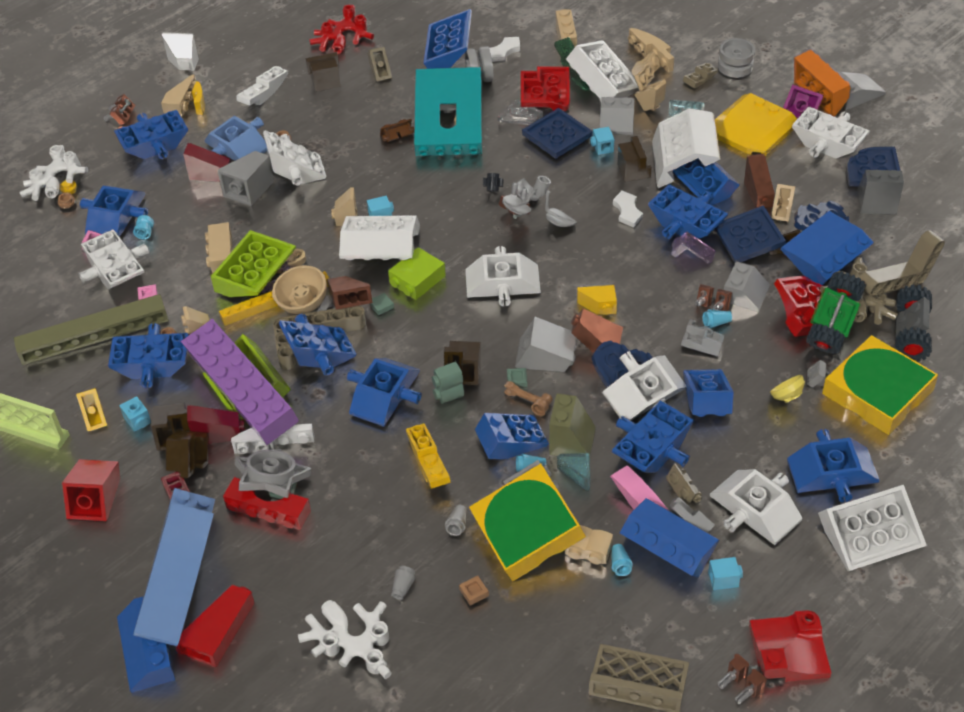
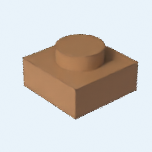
(474, 590)

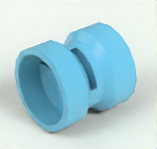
(143, 227)

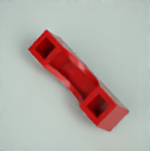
(287, 511)

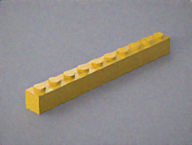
(251, 307)

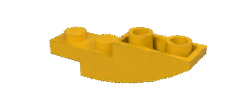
(427, 456)

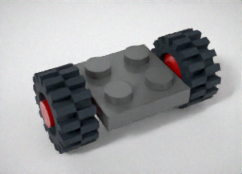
(913, 321)

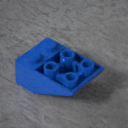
(509, 435)

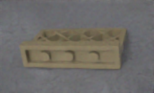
(636, 691)

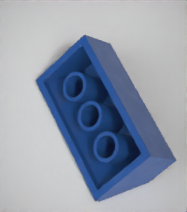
(707, 178)
(670, 537)
(146, 660)

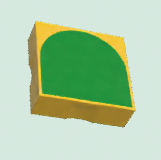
(880, 384)
(526, 522)

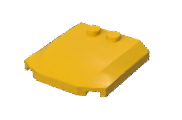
(754, 124)

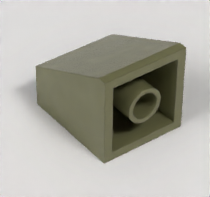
(570, 427)

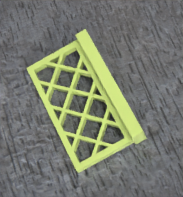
(31, 422)

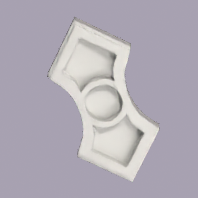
(508, 46)
(626, 204)

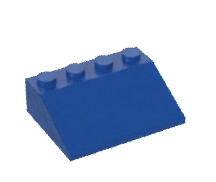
(447, 40)
(826, 247)

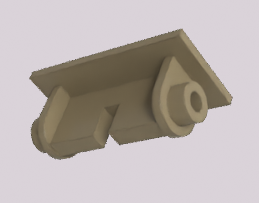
(681, 484)

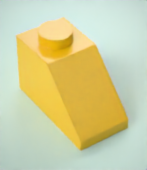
(598, 299)
(91, 409)

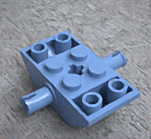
(237, 138)

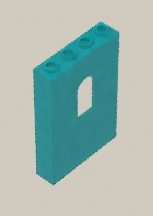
(448, 86)

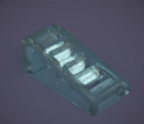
(685, 105)

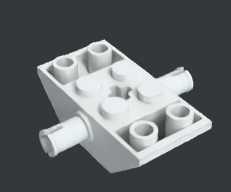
(828, 134)
(293, 160)
(111, 260)
(502, 276)
(643, 386)
(758, 503)

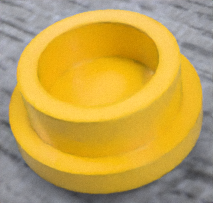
(68, 187)

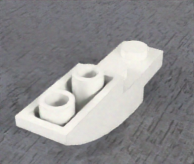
(264, 88)
(250, 442)

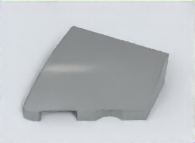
(702, 339)
(694, 517)

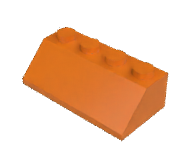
(819, 77)

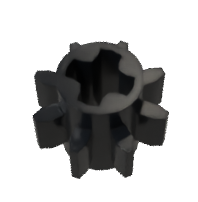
(493, 182)

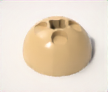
(300, 289)

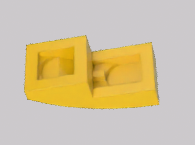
(198, 97)

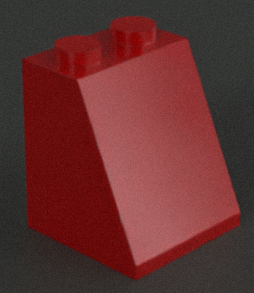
(91, 489)

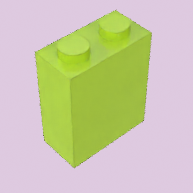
(417, 273)

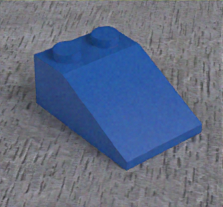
(708, 392)

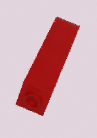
(216, 627)

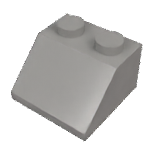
(617, 114)
(747, 286)

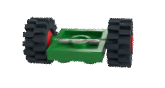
(835, 312)

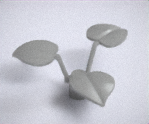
(540, 188)

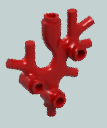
(349, 22)

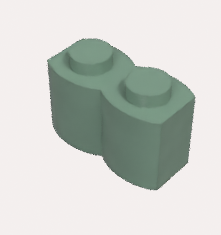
(448, 383)

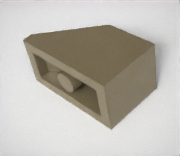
(379, 64)

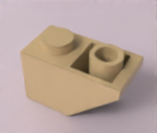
(193, 319)

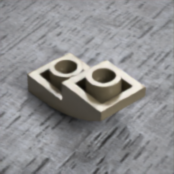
(701, 75)

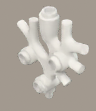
(61, 162)
(362, 645)

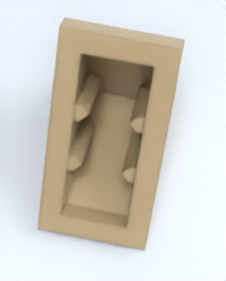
(783, 202)

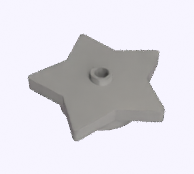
(270, 471)

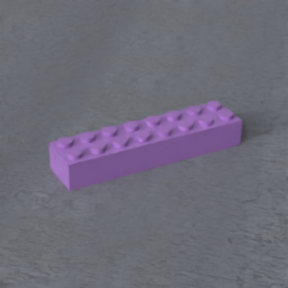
(240, 382)

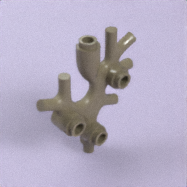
(875, 304)

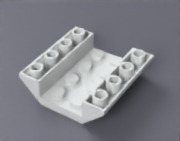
(682, 140)
(378, 237)

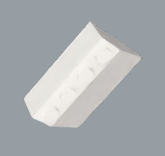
(602, 70)
(873, 528)

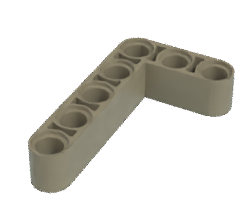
(908, 273)
(347, 318)

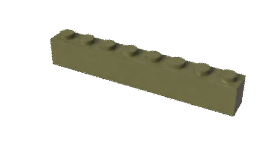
(90, 329)

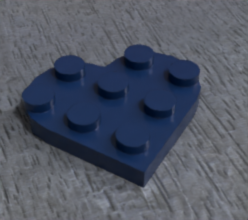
(809, 214)
(608, 364)

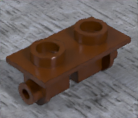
(389, 131)

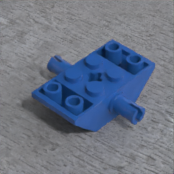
(152, 135)
(112, 209)
(684, 212)
(317, 344)
(148, 355)
(382, 389)
(654, 438)
(832, 465)

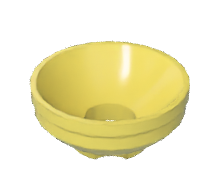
(789, 389)

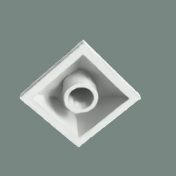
(181, 50)

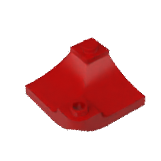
(546, 88)
(800, 300)
(790, 647)

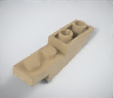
(648, 43)
(644, 70)

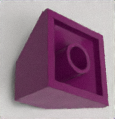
(800, 99)

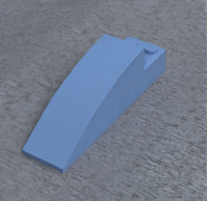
(175, 567)

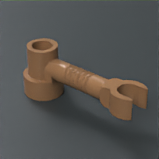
(540, 404)

